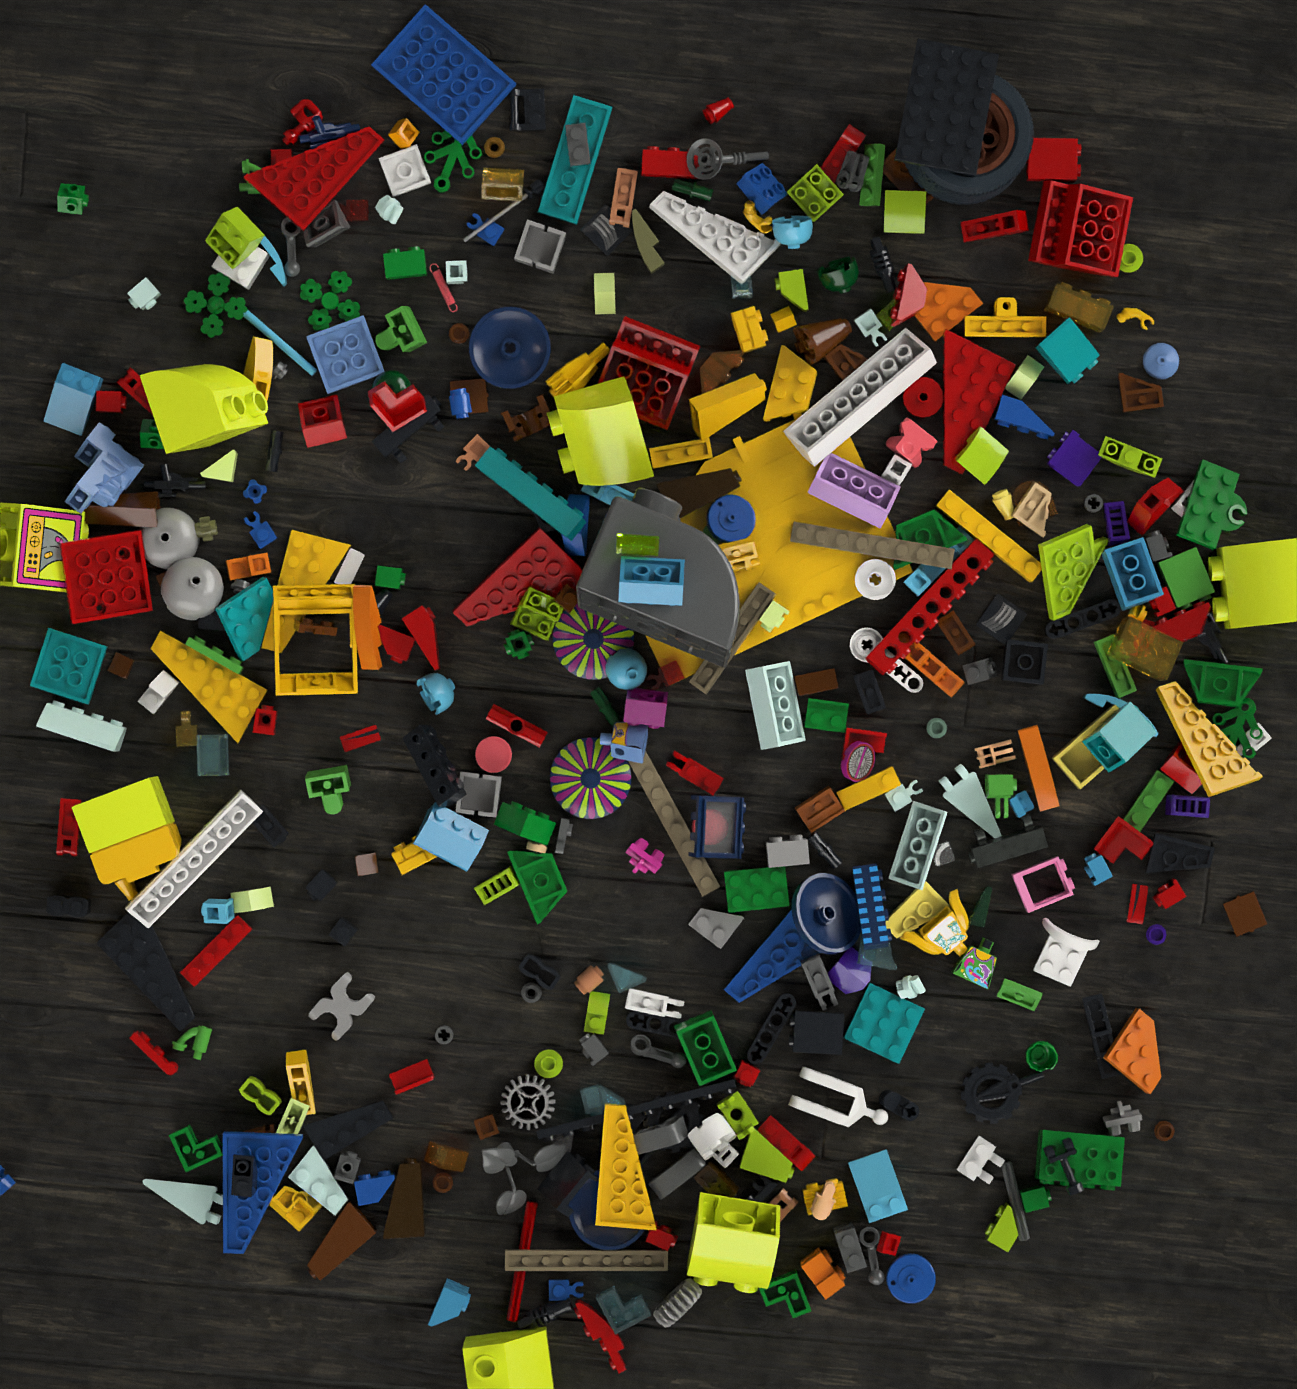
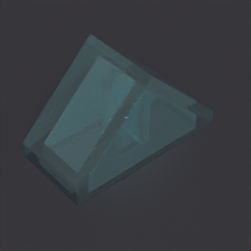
(741, 291)
(625, 978)

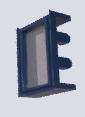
(718, 827)

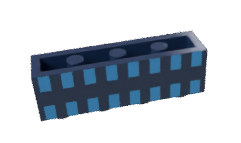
(870, 906)

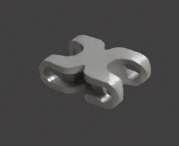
(341, 1006)

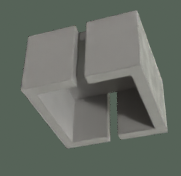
(540, 246)
(481, 794)
(787, 852)

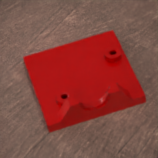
(103, 577)

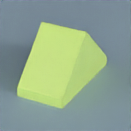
(604, 293)
(1024, 377)
(222, 469)
(252, 899)
(293, 1117)

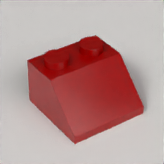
(322, 421)
(1181, 769)

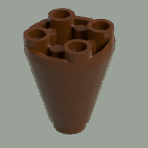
(820, 338)

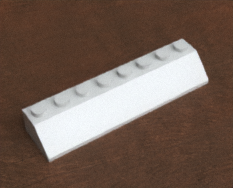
(860, 396)
(194, 859)

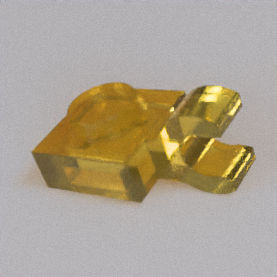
(186, 734)

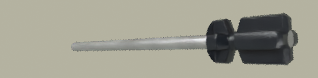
(536, 187)

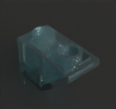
(596, 1096)

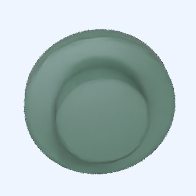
(936, 727)

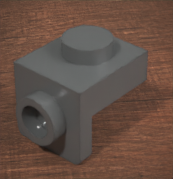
(980, 670)

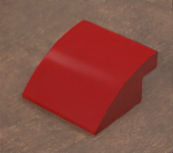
(1080, 228)
(654, 369)

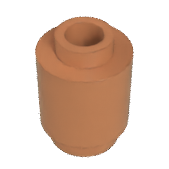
(589, 979)

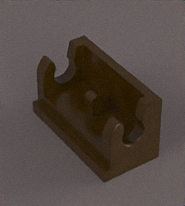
(715, 1180)

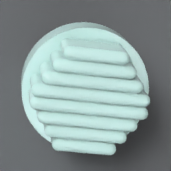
(389, 209)
(909, 987)

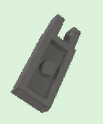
(818, 979)

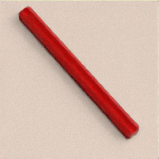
(519, 1276)

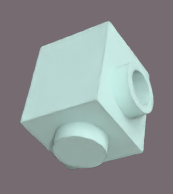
(143, 295)

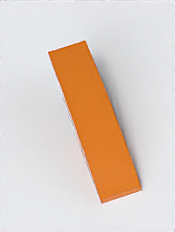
(366, 627)
(932, 667)
(1038, 768)

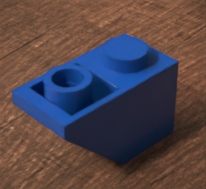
(372, 1188)

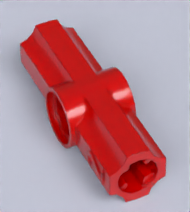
(504, 719)

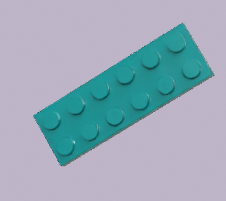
(566, 184)

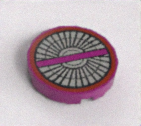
(858, 761)

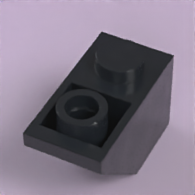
(244, 1175)

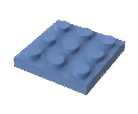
(345, 354)

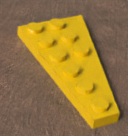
(306, 562)
(221, 691)
(1207, 747)
(621, 1186)

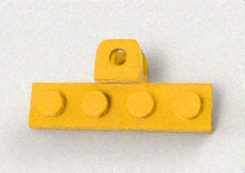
(1004, 323)

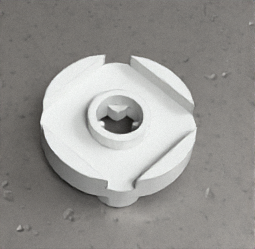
(881, 569)

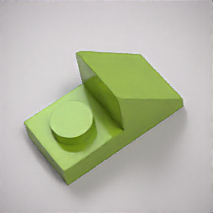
(597, 1012)

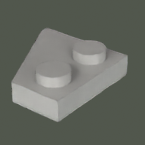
(715, 925)

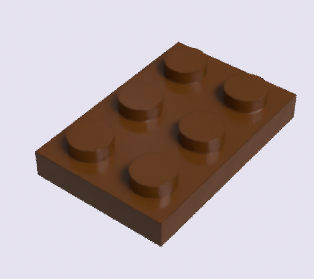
(900, 177)

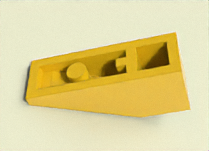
(868, 788)
(300, 1078)

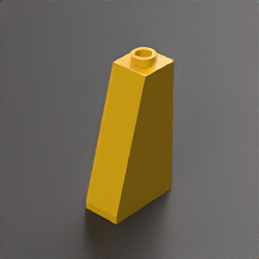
(725, 404)

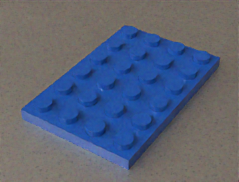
(443, 74)

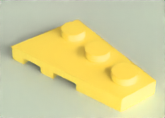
(915, 910)

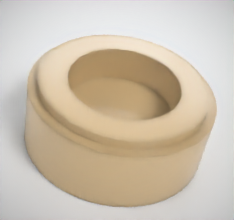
(535, 846)

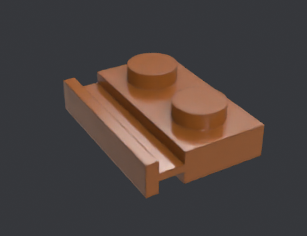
(819, 809)

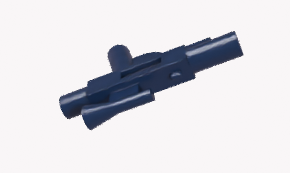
(326, 131)

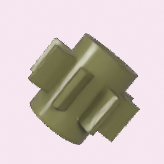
(206, 528)

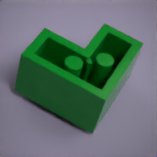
(525, 822)
(193, 1153)
(787, 1288)

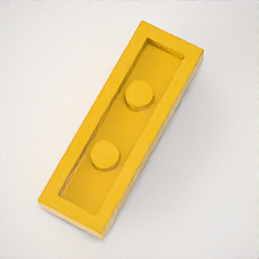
(680, 453)

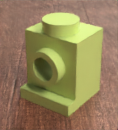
(773, 616)

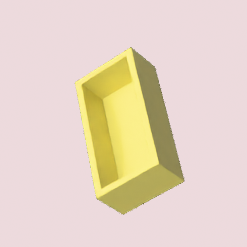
(1076, 758)

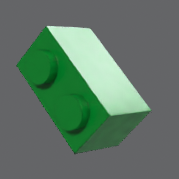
(405, 263)

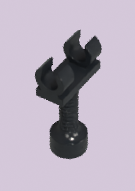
(1074, 1187)

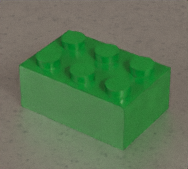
(756, 888)
(705, 1048)

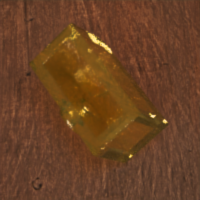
(502, 184)

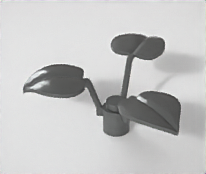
(504, 1156)

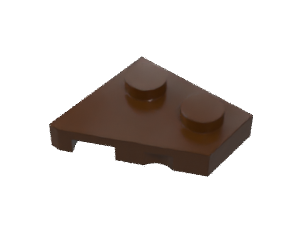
(1138, 394)
(321, 628)

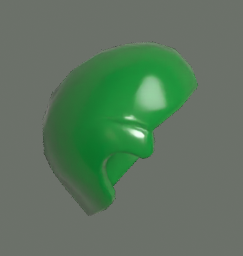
(1041, 1056)

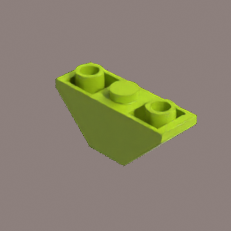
(1129, 457)

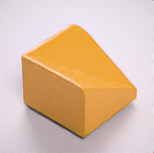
(403, 133)

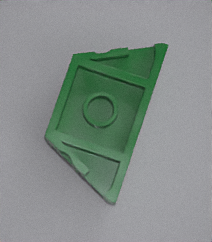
(928, 529)
(1221, 682)
(539, 880)

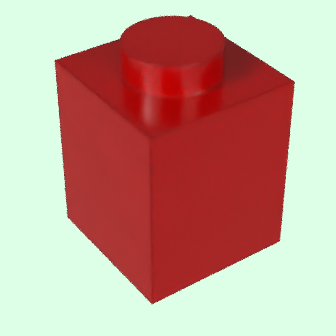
(110, 401)

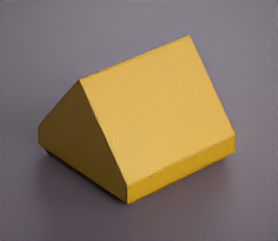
(783, 319)

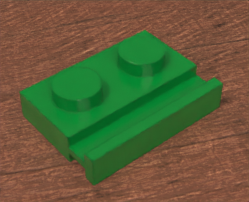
(826, 715)

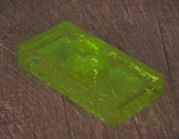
(637, 544)

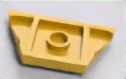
(790, 386)

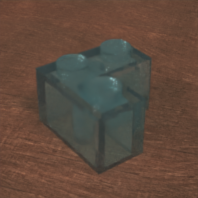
(621, 1314)

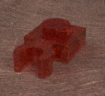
(355, 210)
(668, 674)

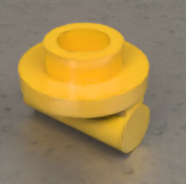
(1138, 612)

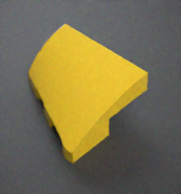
(295, 1206)

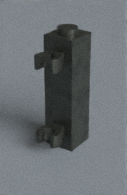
(1007, 846)

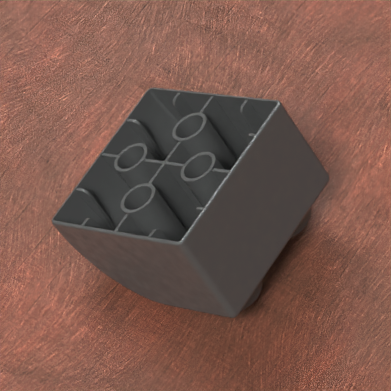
(710, 601)

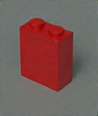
(1054, 160)

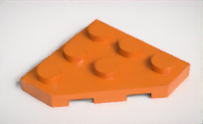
(946, 307)
(1136, 1052)

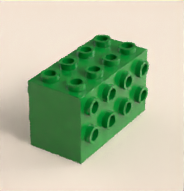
(1096, 1161)

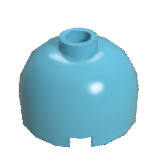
(792, 230)
(626, 669)
(437, 691)

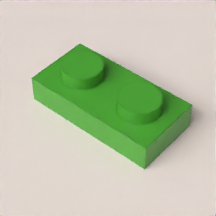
(1019, 994)

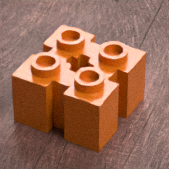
(822, 1273)

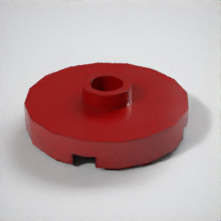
(921, 408)

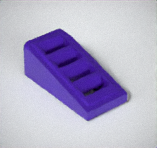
(1118, 540)
(1175, 808)

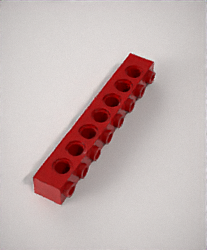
(975, 551)

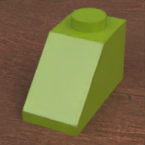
(793, 288)

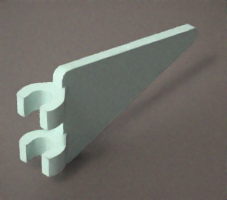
(970, 799)
(190, 1198)

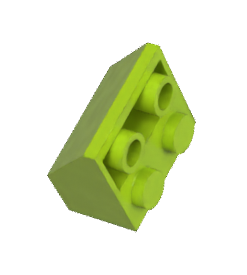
(234, 237)

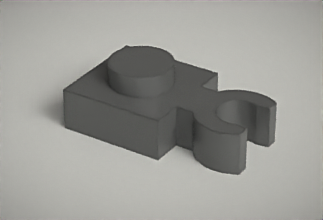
(564, 831)

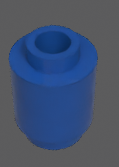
(460, 403)

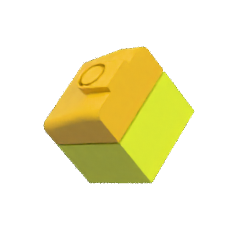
(129, 831)

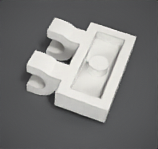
(977, 1157)

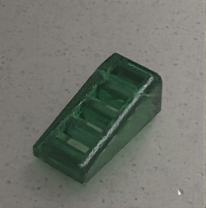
(980, 911)

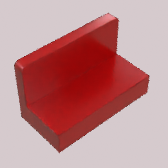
(411, 1076)

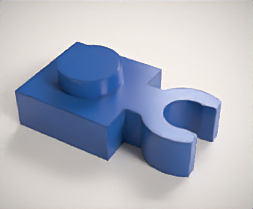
(489, 234)
(262, 532)
(560, 1289)

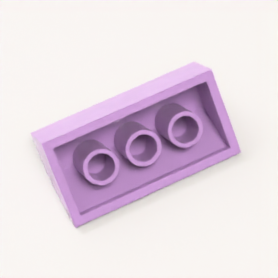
(854, 490)

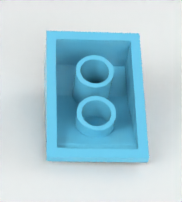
(877, 1186)

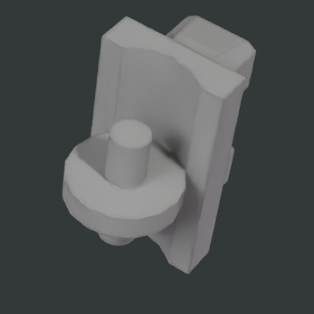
(1122, 1115)

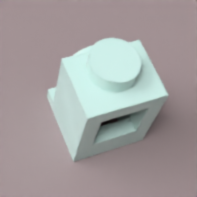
(456, 272)

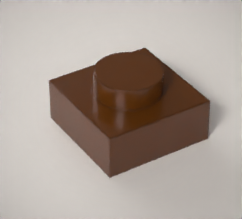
(566, 598)
(486, 1126)

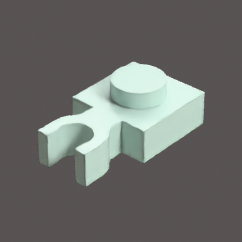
(869, 324)
(900, 796)

